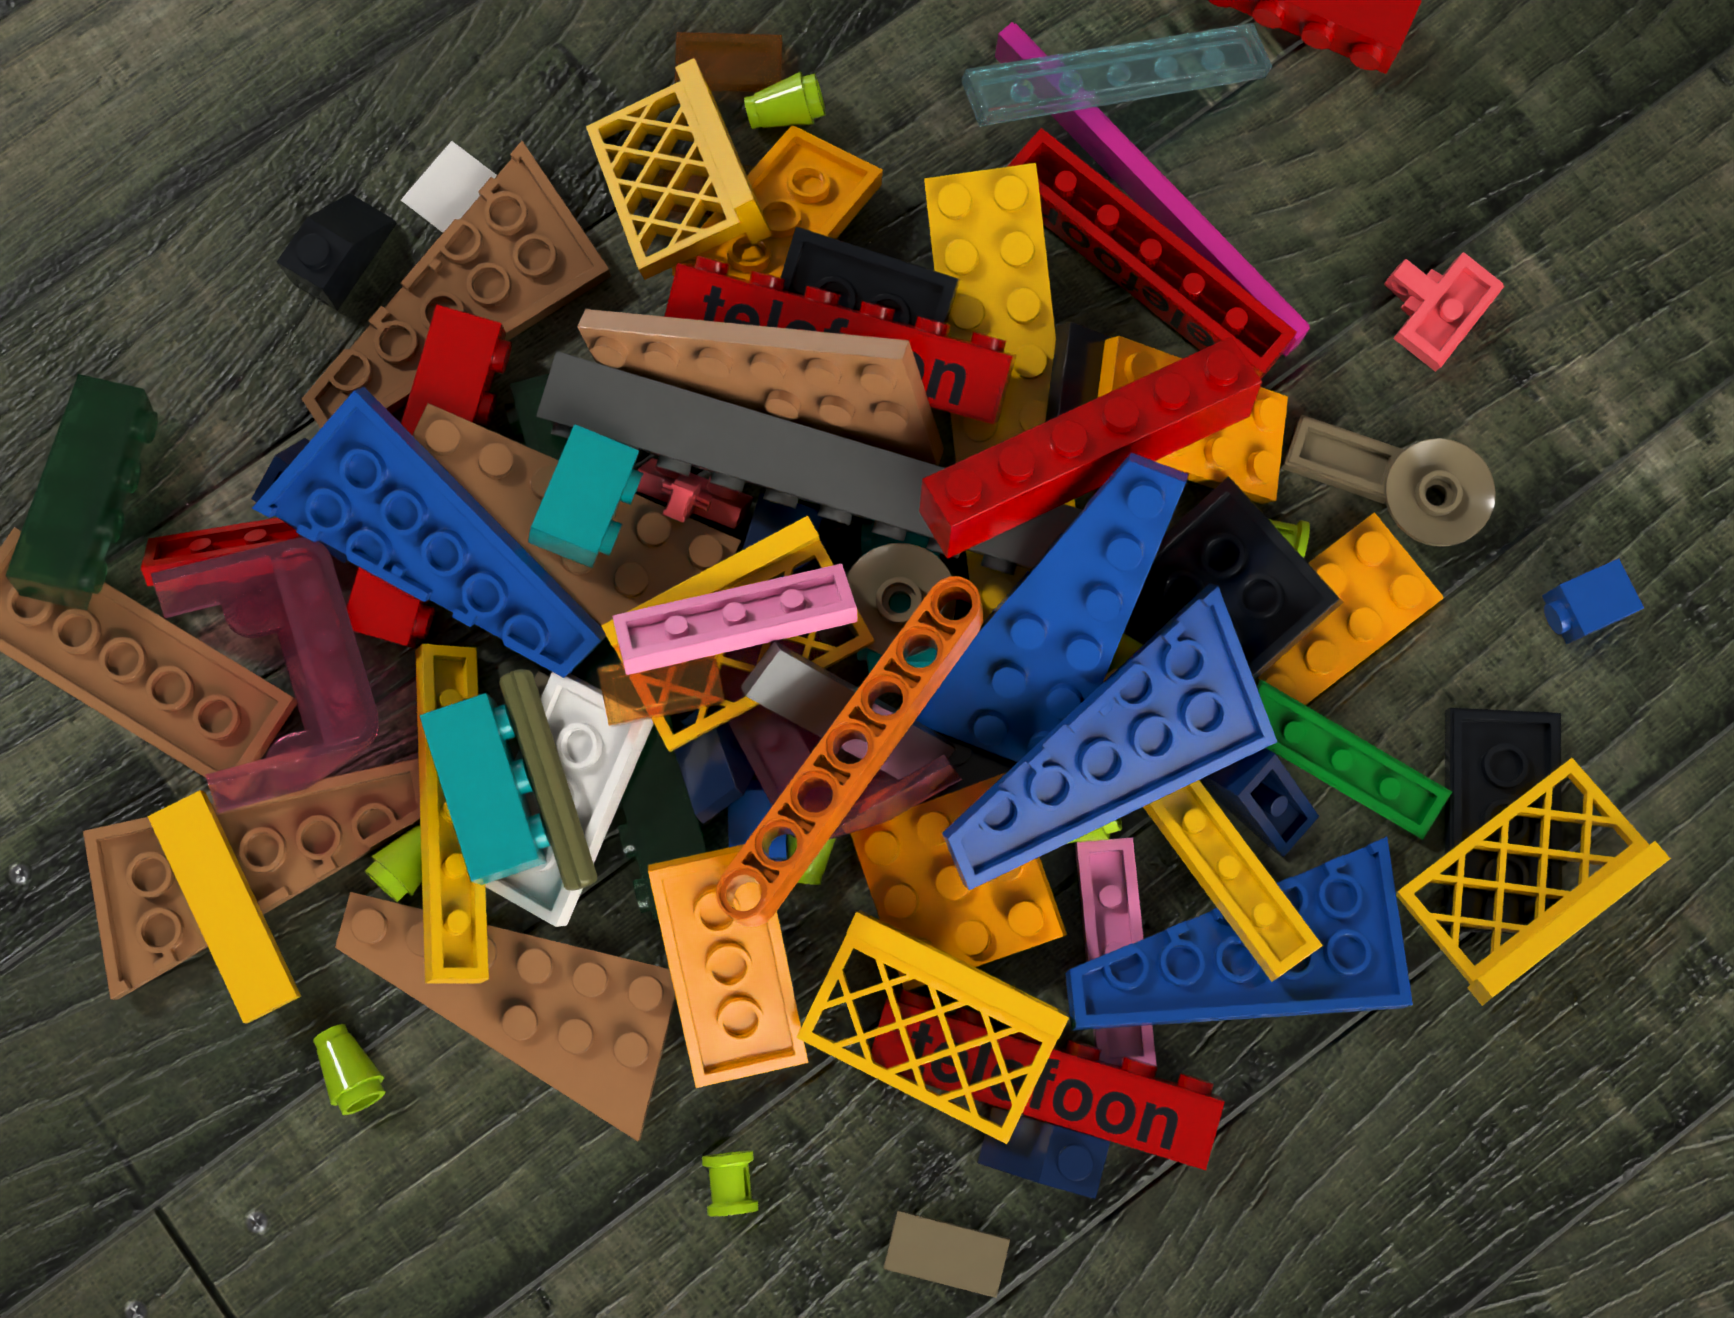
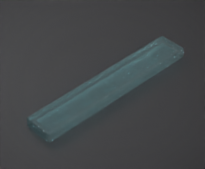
(1115, 74)

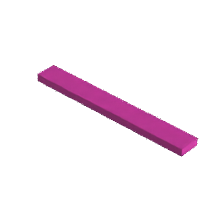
(1153, 190)

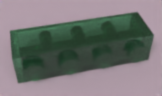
(83, 493)

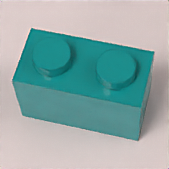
(584, 496)

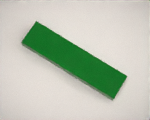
(1351, 763)

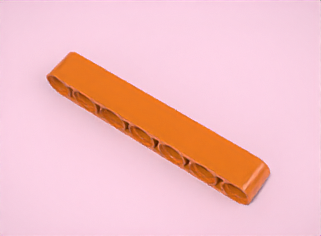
(849, 781)

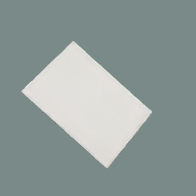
(448, 187)

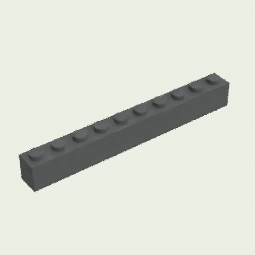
(771, 454)

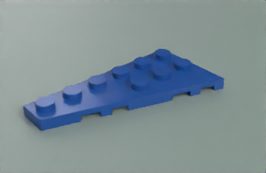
(411, 523)
(1061, 620)
(1145, 732)
(1209, 975)

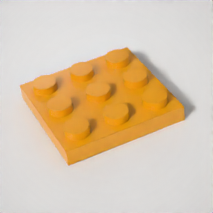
(924, 896)

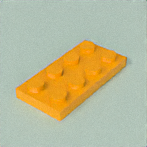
(802, 186)
(1244, 451)
(1380, 598)
(725, 976)

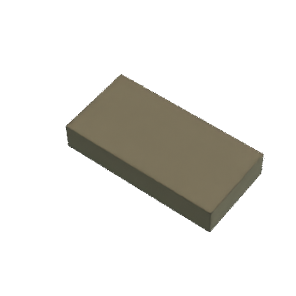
(1340, 458)
(946, 1253)

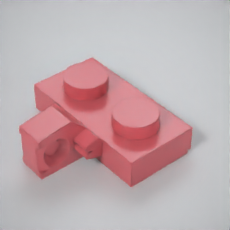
(1441, 306)
(693, 495)

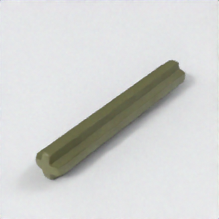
(548, 780)

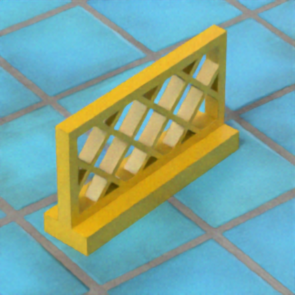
(719, 164)
(759, 562)
(1563, 918)
(956, 979)

